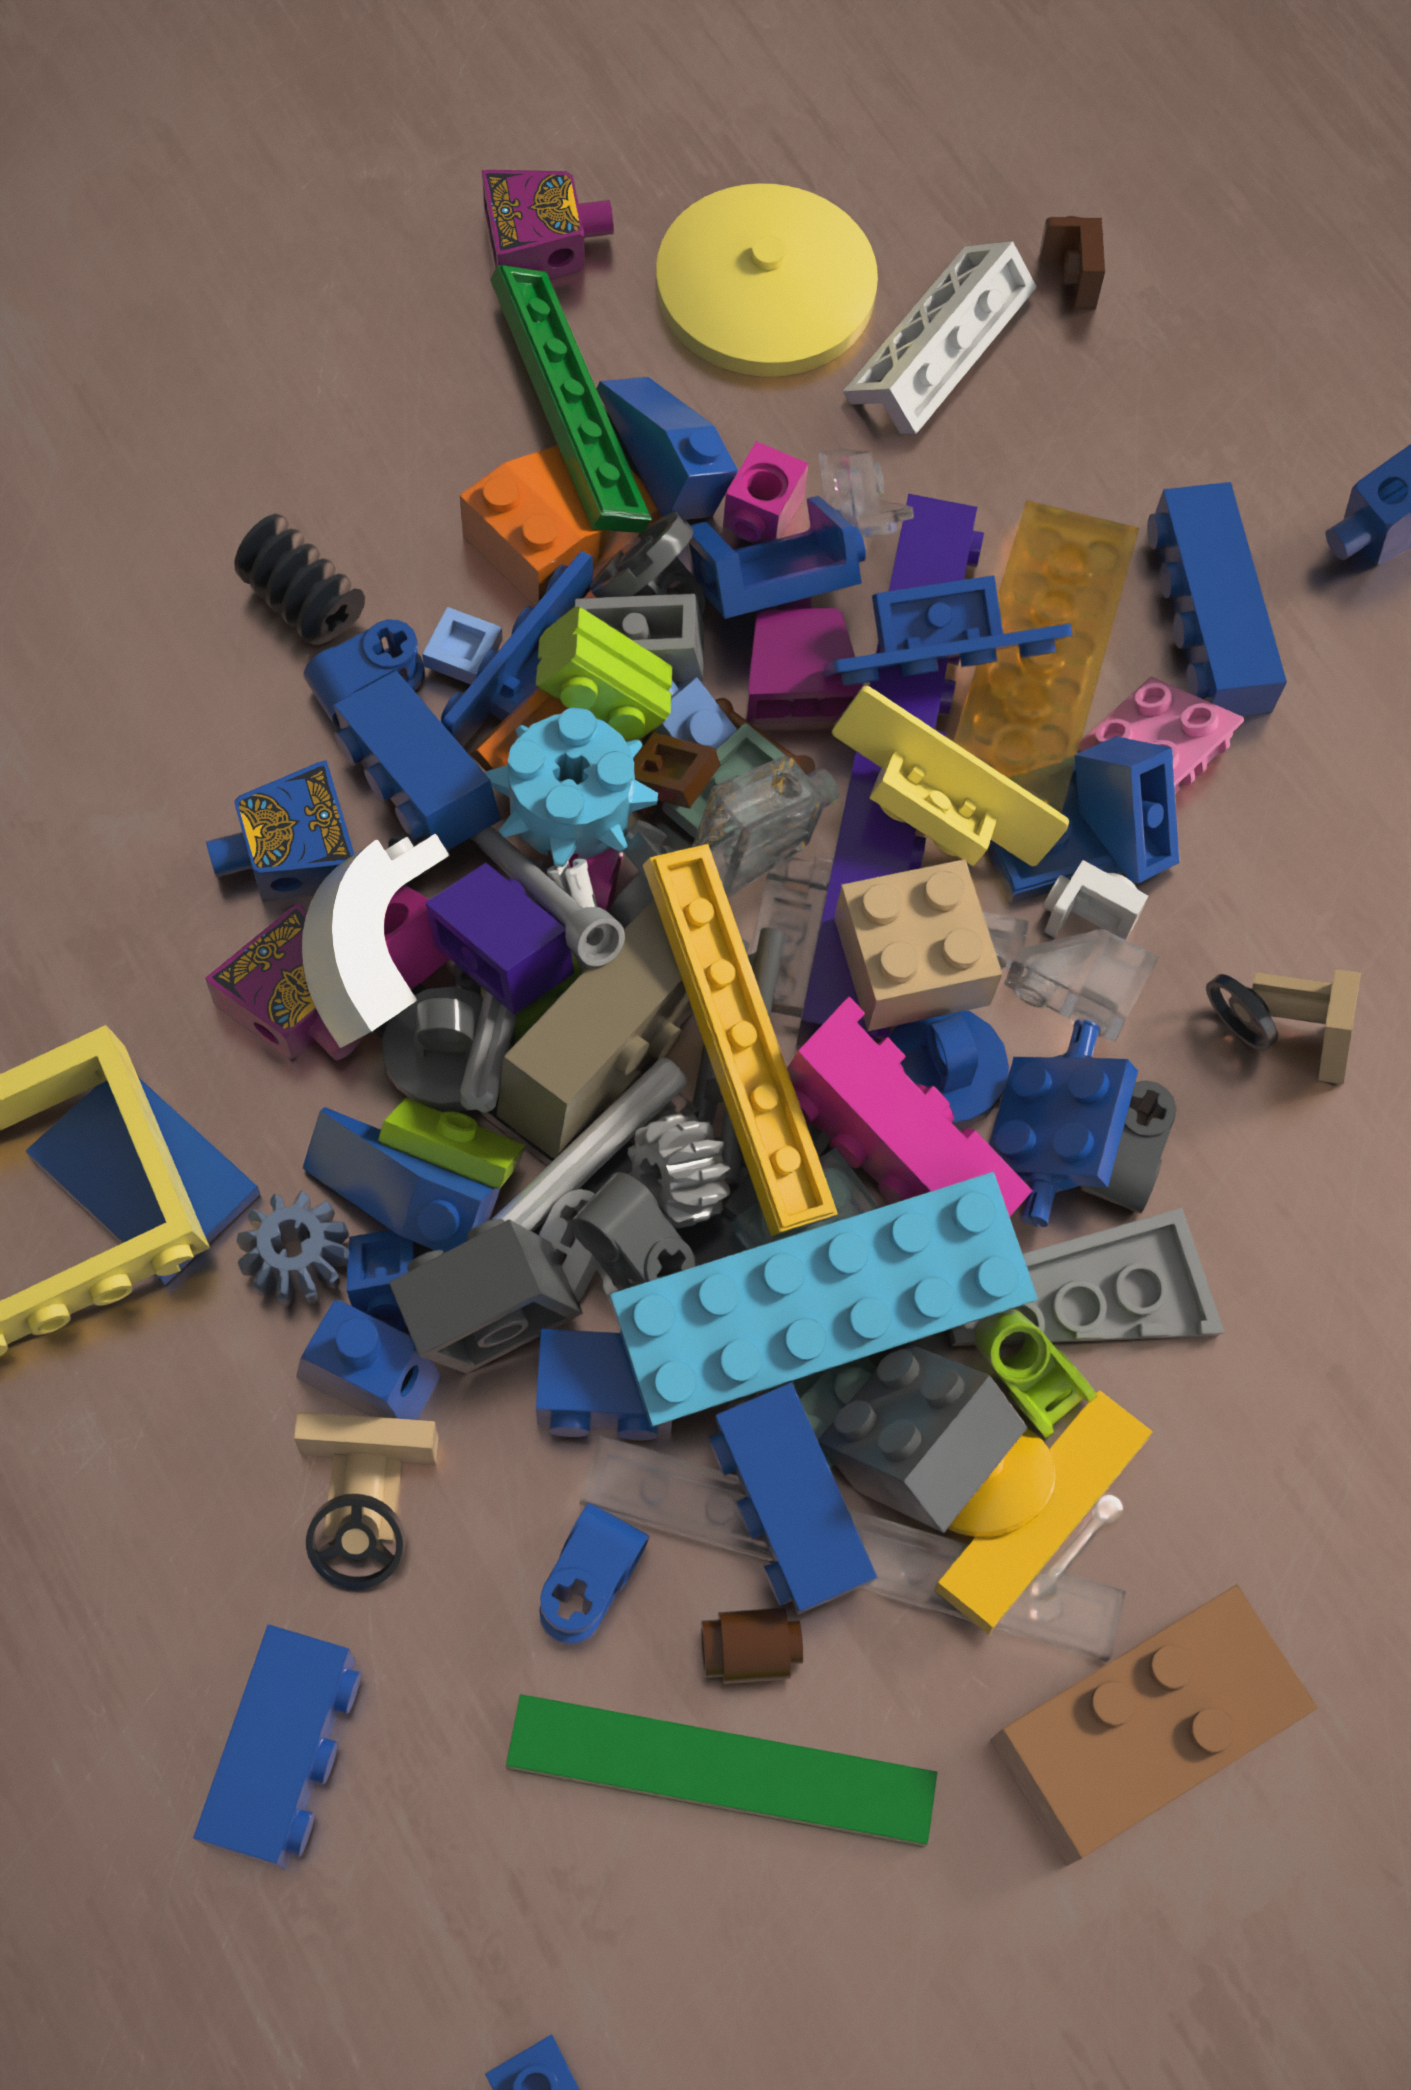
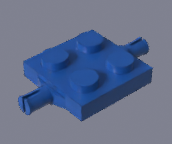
(1063, 1120)

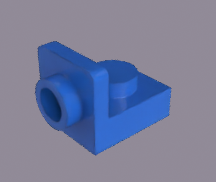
(371, 1266)

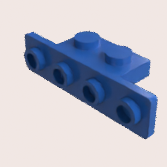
(941, 623)
(510, 673)

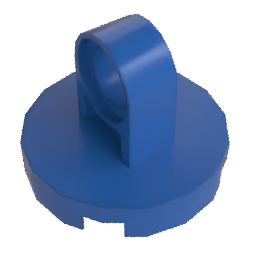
(958, 1058)

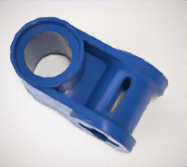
(363, 661)
(592, 1565)

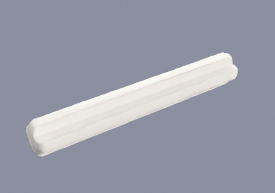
(596, 1144)

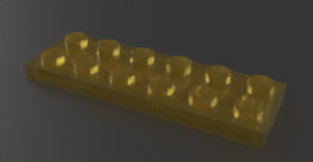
(1033, 710)

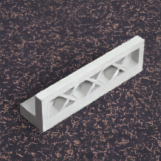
(944, 334)

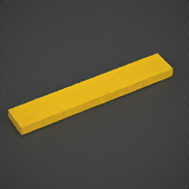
(739, 1040)

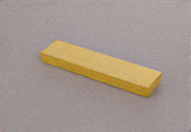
(1087, 1462)

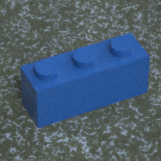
(415, 762)
(791, 1500)
(278, 1748)

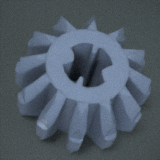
(268, 1257)

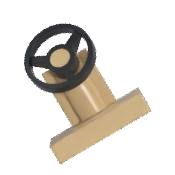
(1296, 1000)
(362, 1486)

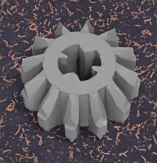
(681, 1168)

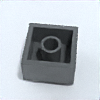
(484, 1295)
(923, 1434)

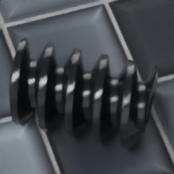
(297, 581)

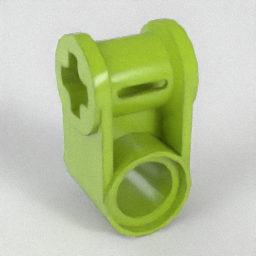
(1037, 1376)

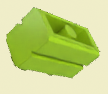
(604, 672)

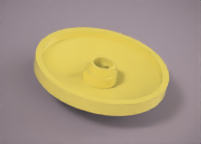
(766, 280)

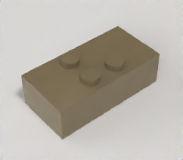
(595, 1039)

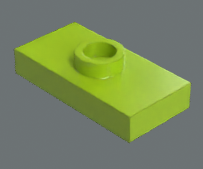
(451, 1142)

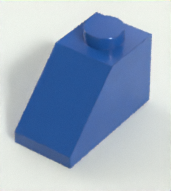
(1130, 803)

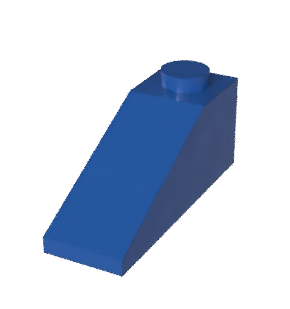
(670, 446)
(395, 1187)

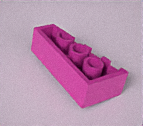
(885, 1119)

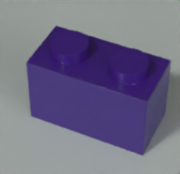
(500, 937)

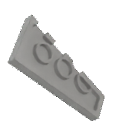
(1117, 1286)

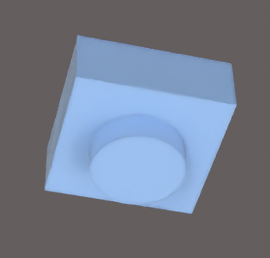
(460, 645)

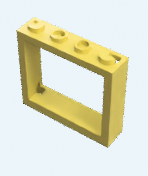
(109, 1275)

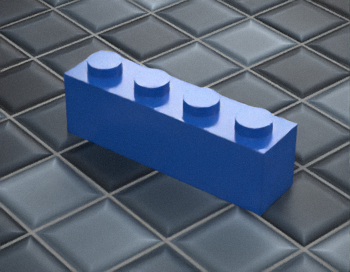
(1216, 599)

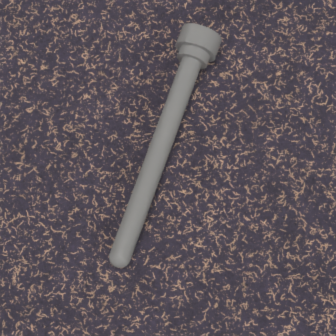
(589, 931)

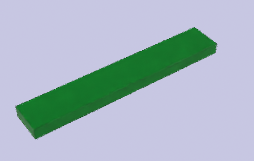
(570, 400)
(722, 1770)

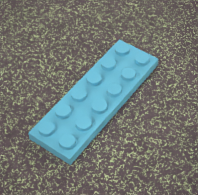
(821, 1298)

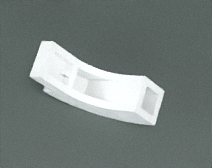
(345, 939)

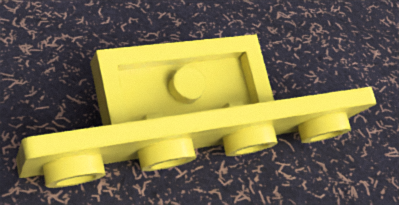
(945, 787)

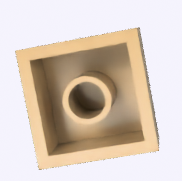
(917, 945)

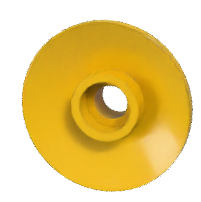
(1012, 1492)

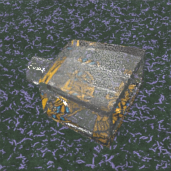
(762, 819)

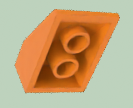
(533, 521)

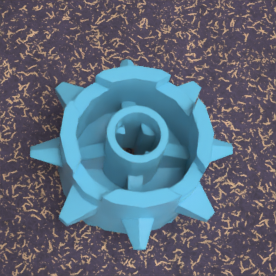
(571, 786)

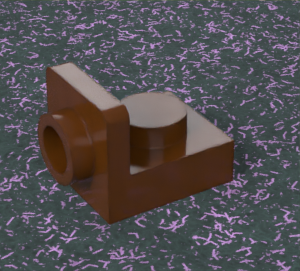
(1081, 249)
(674, 770)

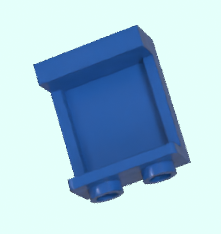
(781, 568)

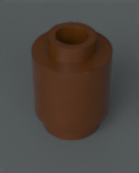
(751, 1645)

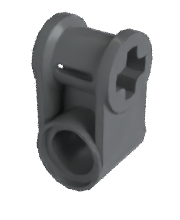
(1139, 1148)
(630, 1234)

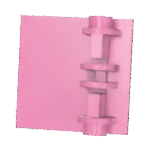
(1172, 719)

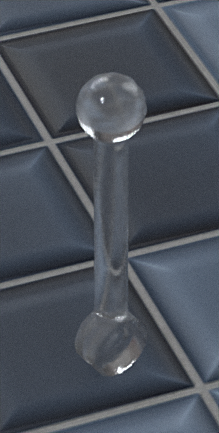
(1104, 1512)

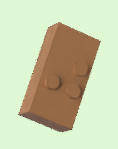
(1152, 1724)

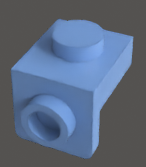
(696, 716)

